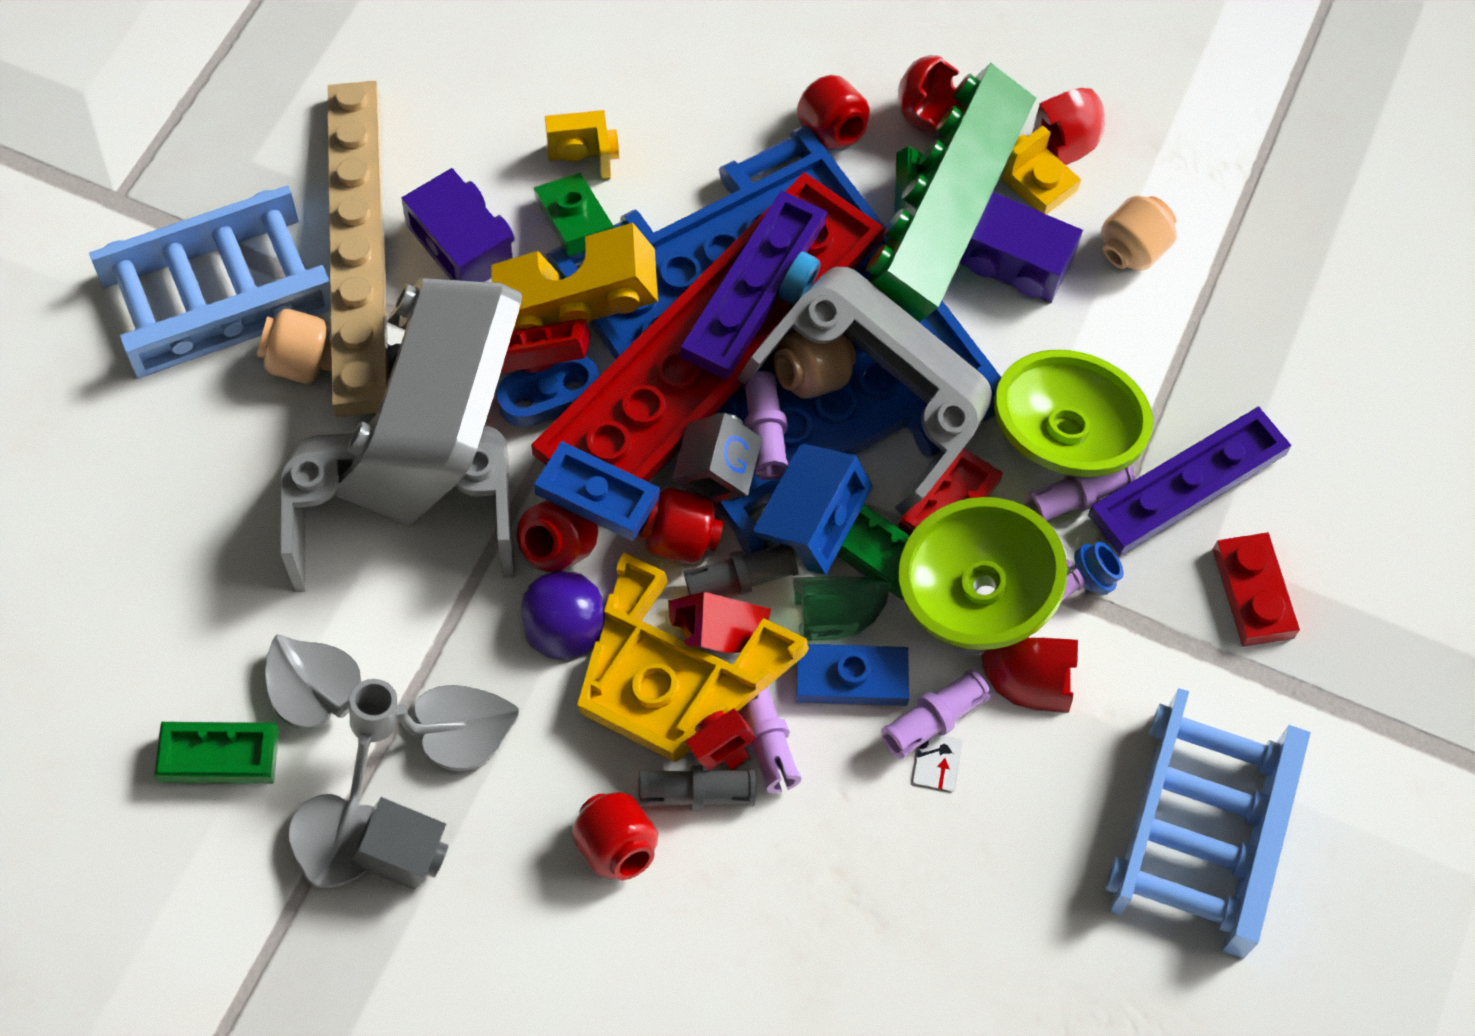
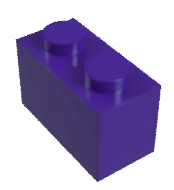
(457, 227)
(1022, 247)

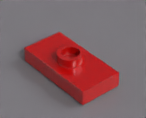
(546, 345)
(963, 479)

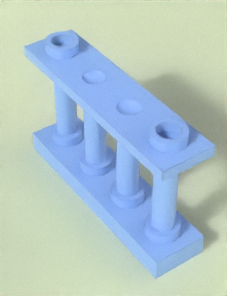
(225, 322)
(1265, 810)

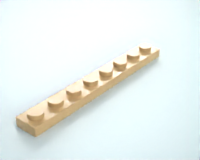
(357, 249)

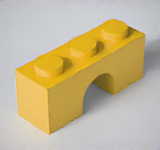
(612, 280)

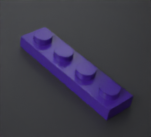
(752, 285)
(1189, 480)

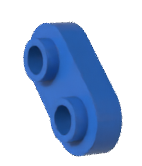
(544, 390)

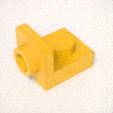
(581, 136)
(1038, 173)

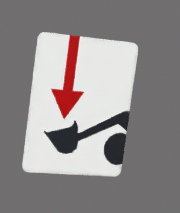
(938, 762)

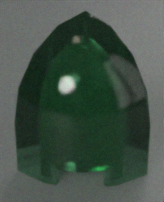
(838, 605)

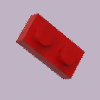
(1255, 589)

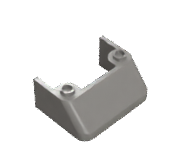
(949, 385)
(433, 398)
(320, 461)

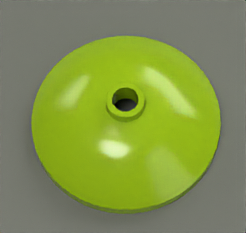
(1073, 413)
(979, 546)

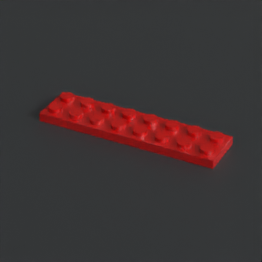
(649, 394)

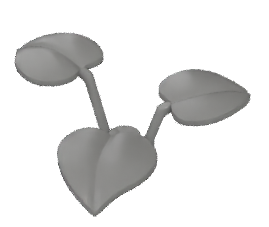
(311, 682)

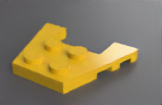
(659, 686)

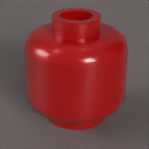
(834, 111)
(681, 527)
(555, 537)
(615, 836)

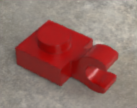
(721, 739)

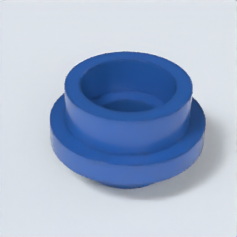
(1098, 567)

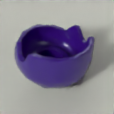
(562, 614)

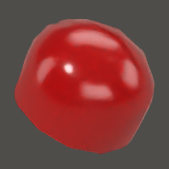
(927, 92)

